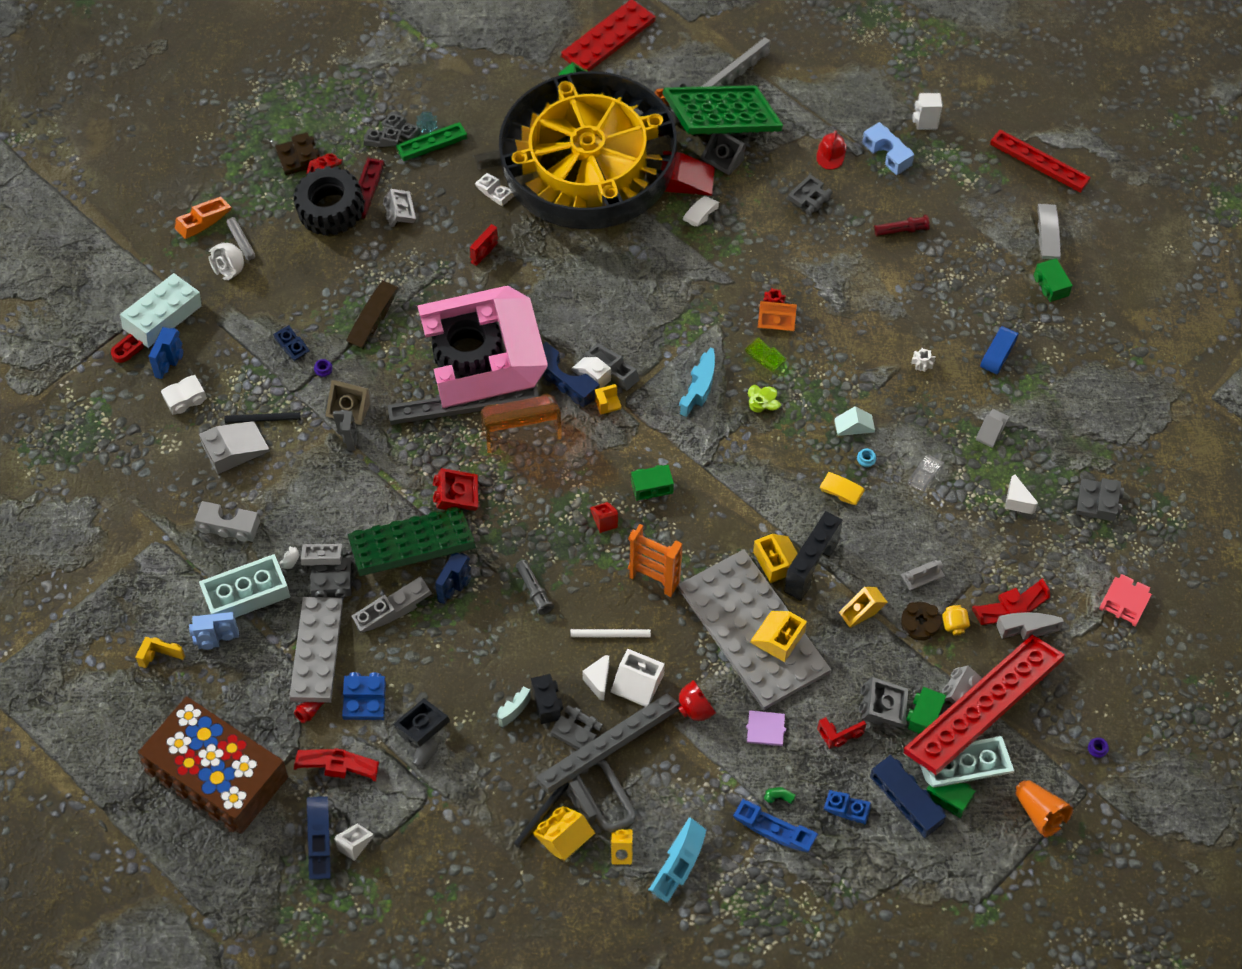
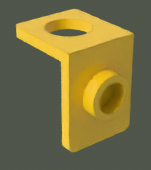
(621, 840)

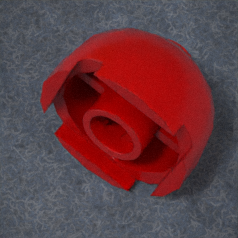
(694, 703)

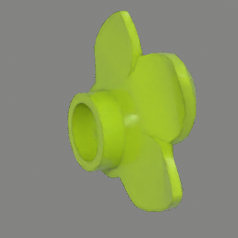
(763, 398)

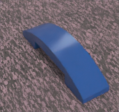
(774, 828)

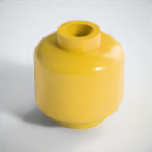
(956, 619)

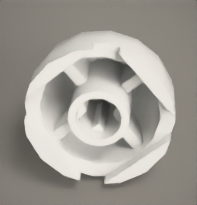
(227, 260)

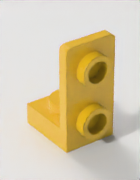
(151, 645)

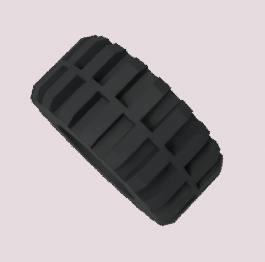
(322, 184)
(471, 362)

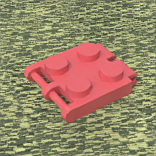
(1126, 599)

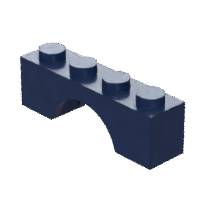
(579, 388)

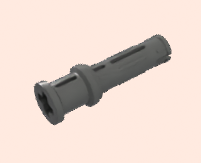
(537, 594)

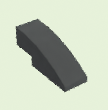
(621, 373)

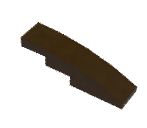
(372, 314)

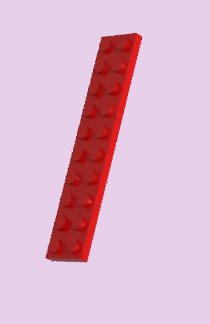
(983, 704)

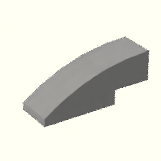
(1028, 624)

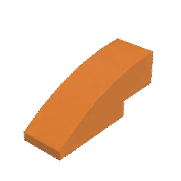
(201, 217)

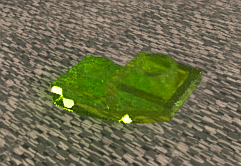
(766, 356)

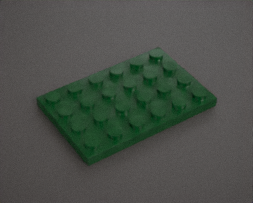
(410, 541)

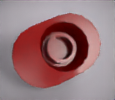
(831, 151)

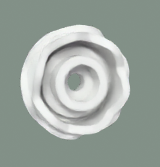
(290, 558)

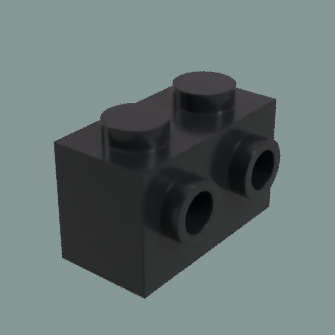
(545, 698)

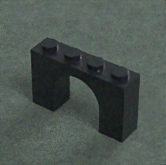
(820, 541)

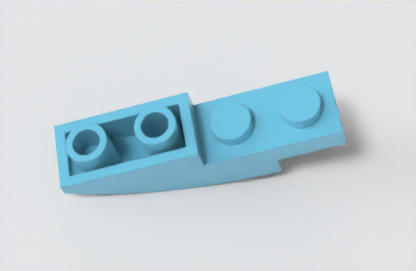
(701, 383)
(681, 860)

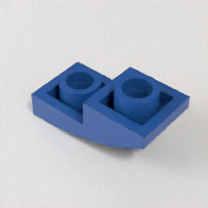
(846, 807)

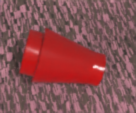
(306, 710)

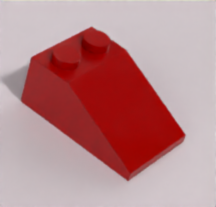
(690, 175)

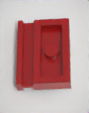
(483, 245)

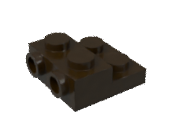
(297, 153)

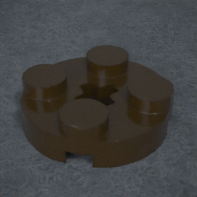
(921, 610)

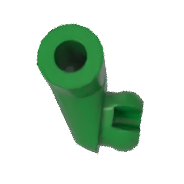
(779, 792)

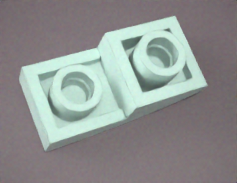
(512, 710)

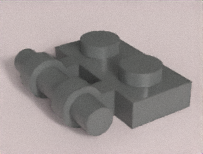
(806, 190)
(573, 734)

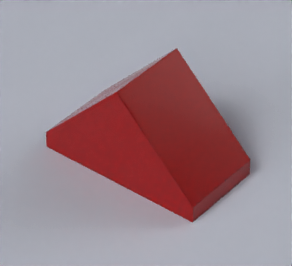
(605, 517)

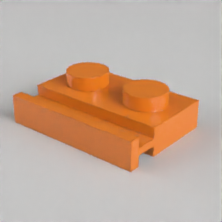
(777, 316)

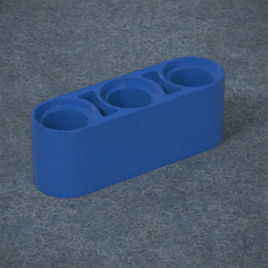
(999, 350)

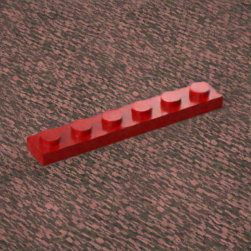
(1040, 161)

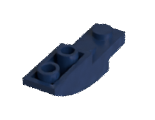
(318, 838)

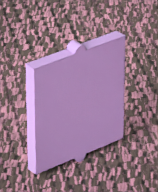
(766, 728)

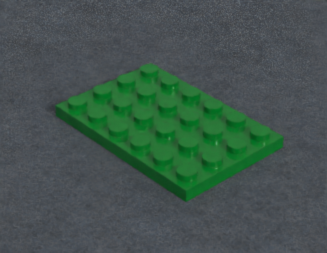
(722, 109)

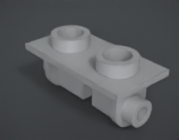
(923, 574)

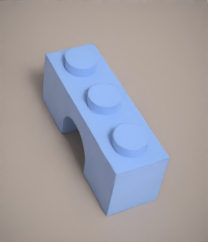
(898, 155)

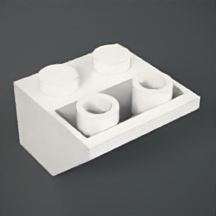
(638, 678)

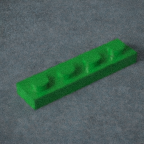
(431, 141)

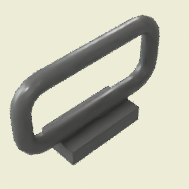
(585, 804)

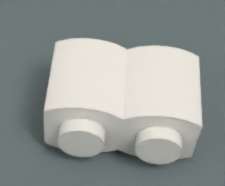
(184, 394)

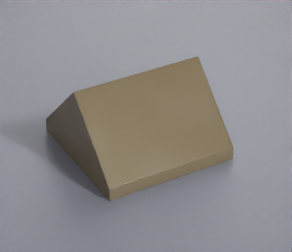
(349, 398)

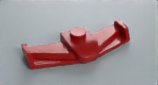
(1013, 602)
(337, 762)

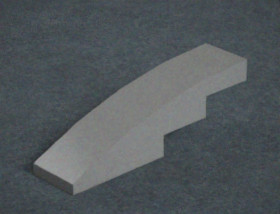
(1048, 231)

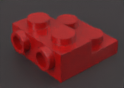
(456, 490)

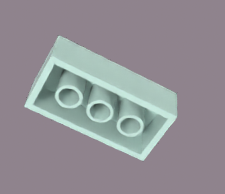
(161, 307)
(246, 587)

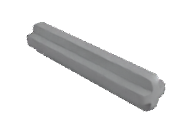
(240, 239)

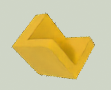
(607, 399)

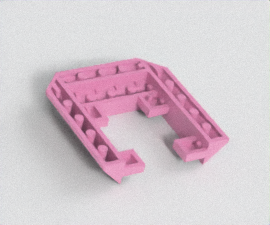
(511, 371)

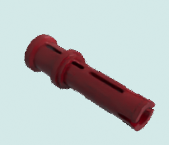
(910, 225)

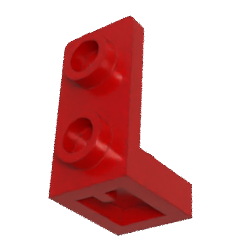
(326, 160)
(832, 738)

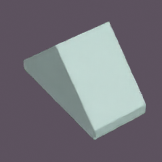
(854, 422)

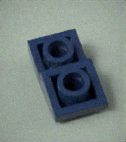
(291, 343)

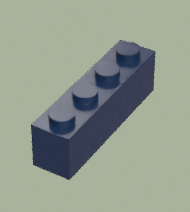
(908, 796)

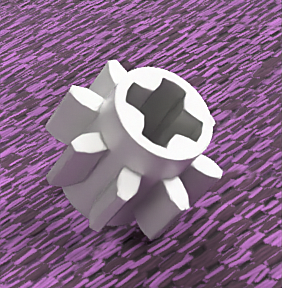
(923, 360)

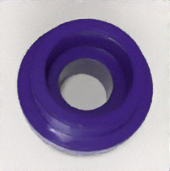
(320, 364)
(1099, 742)

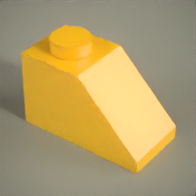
(863, 606)

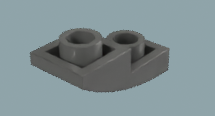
(399, 122)
(384, 138)

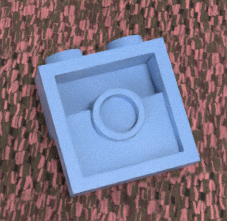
(211, 628)

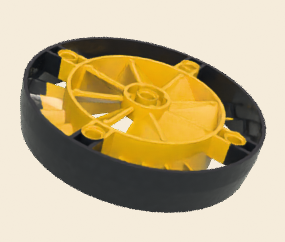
(601, 128)

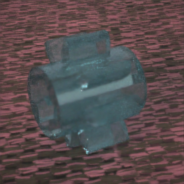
(426, 121)

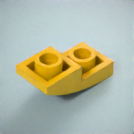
(843, 488)

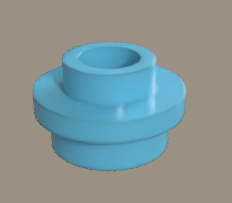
(866, 453)

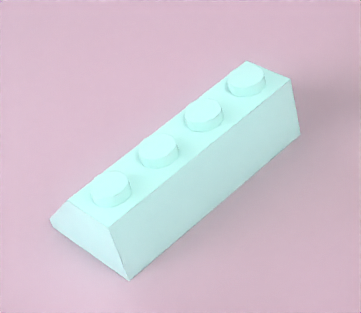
(978, 761)

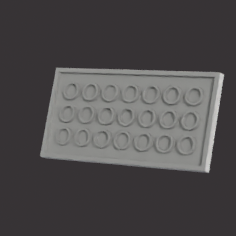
(732, 605)

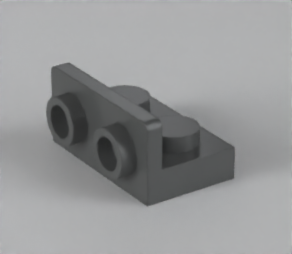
(346, 425)

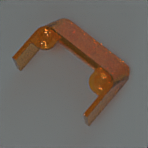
(520, 414)

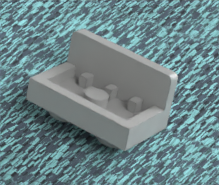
(961, 682)

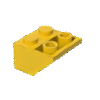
(774, 555)
(780, 633)
(564, 832)

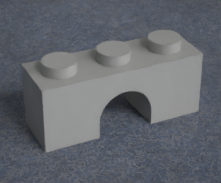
(241, 527)

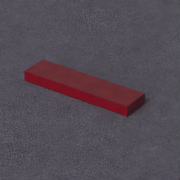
(369, 181)

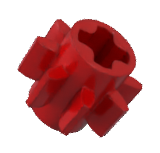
(774, 295)

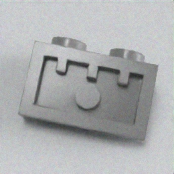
(399, 207)
(321, 554)

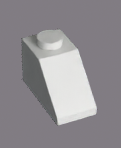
(595, 369)

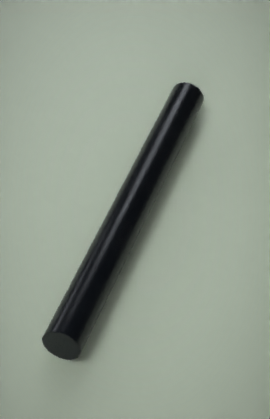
(262, 417)
(540, 815)

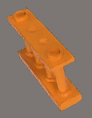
(671, 560)

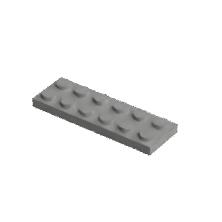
(316, 649)

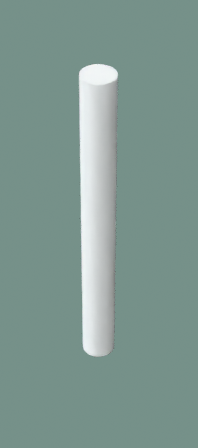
(610, 633)

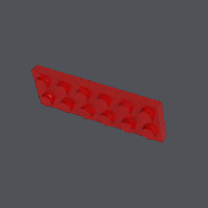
(608, 35)

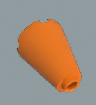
(1043, 807)

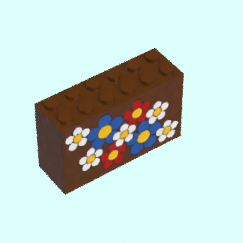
(213, 765)

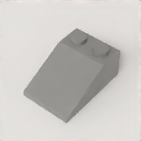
(233, 445)

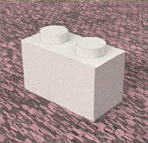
(928, 111)

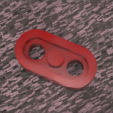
(125, 349)

